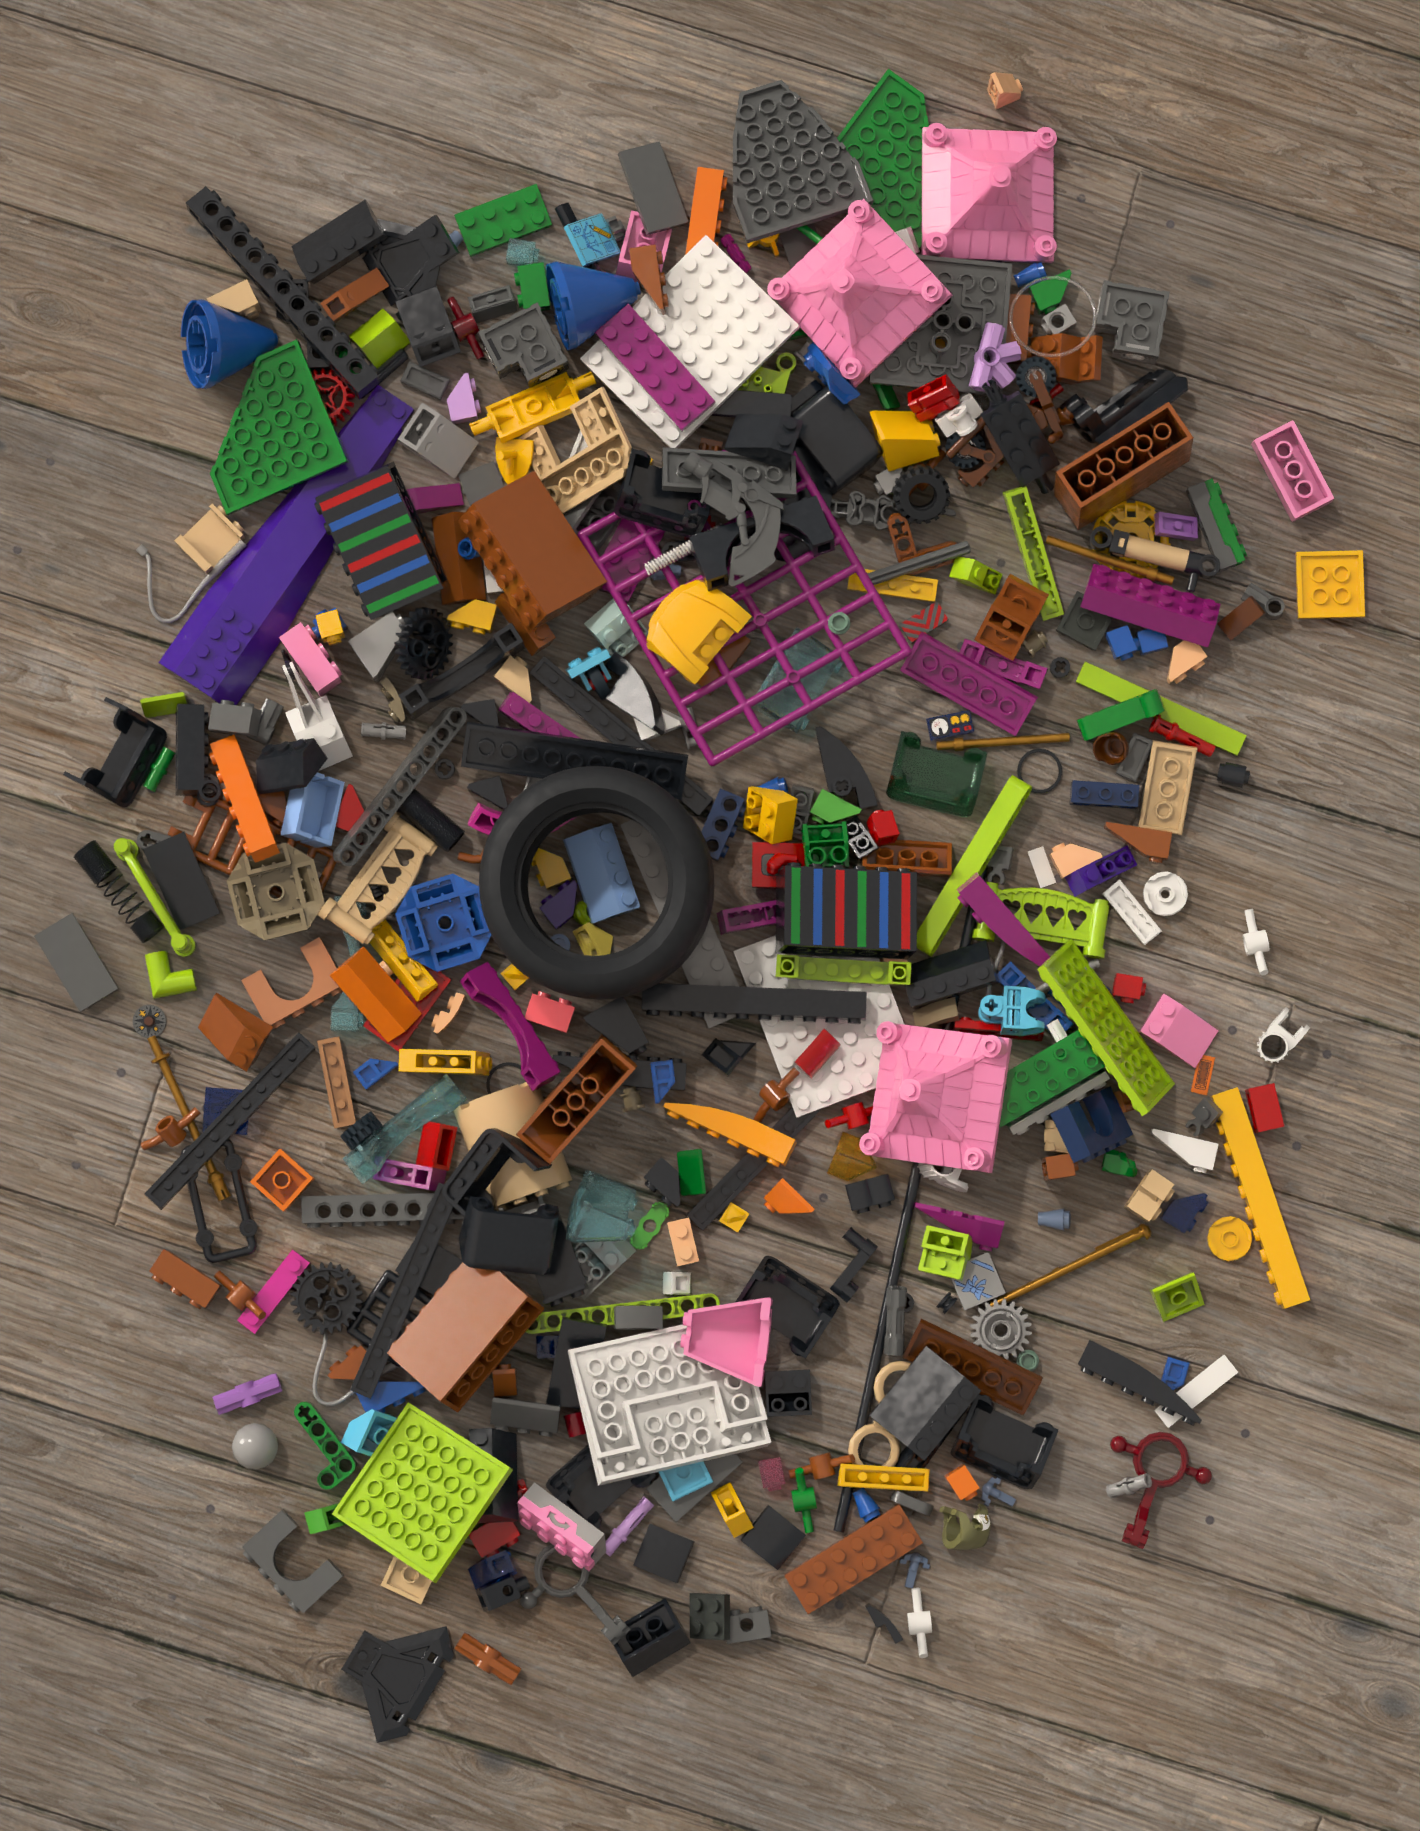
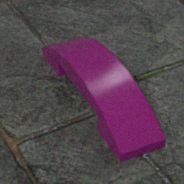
(1015, 671)

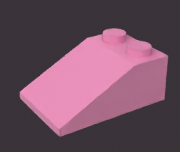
(636, 237)
(1178, 1030)

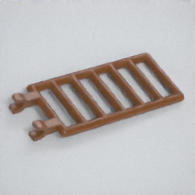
(210, 859)

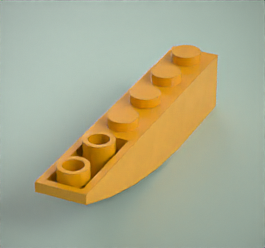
(738, 1130)

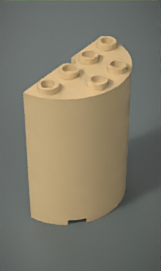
(508, 1112)

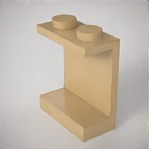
(210, 538)

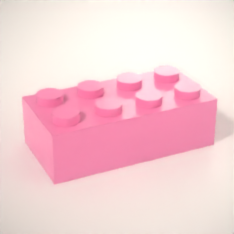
(1292, 471)

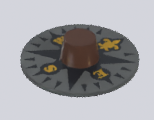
(149, 1021)

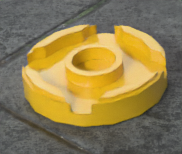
(1229, 1238)

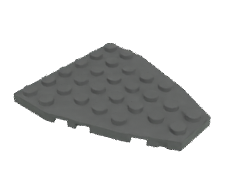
(788, 165)

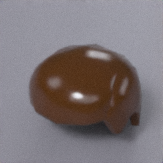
(1111, 748)

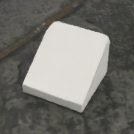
(676, 1283)

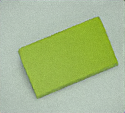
(162, 704)

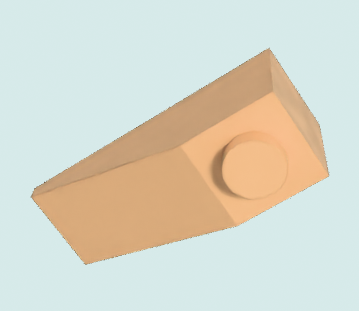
(1003, 89)

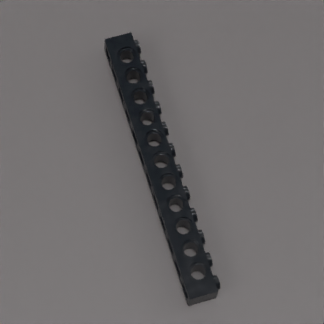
(209, 200)

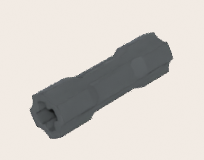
(895, 1320)

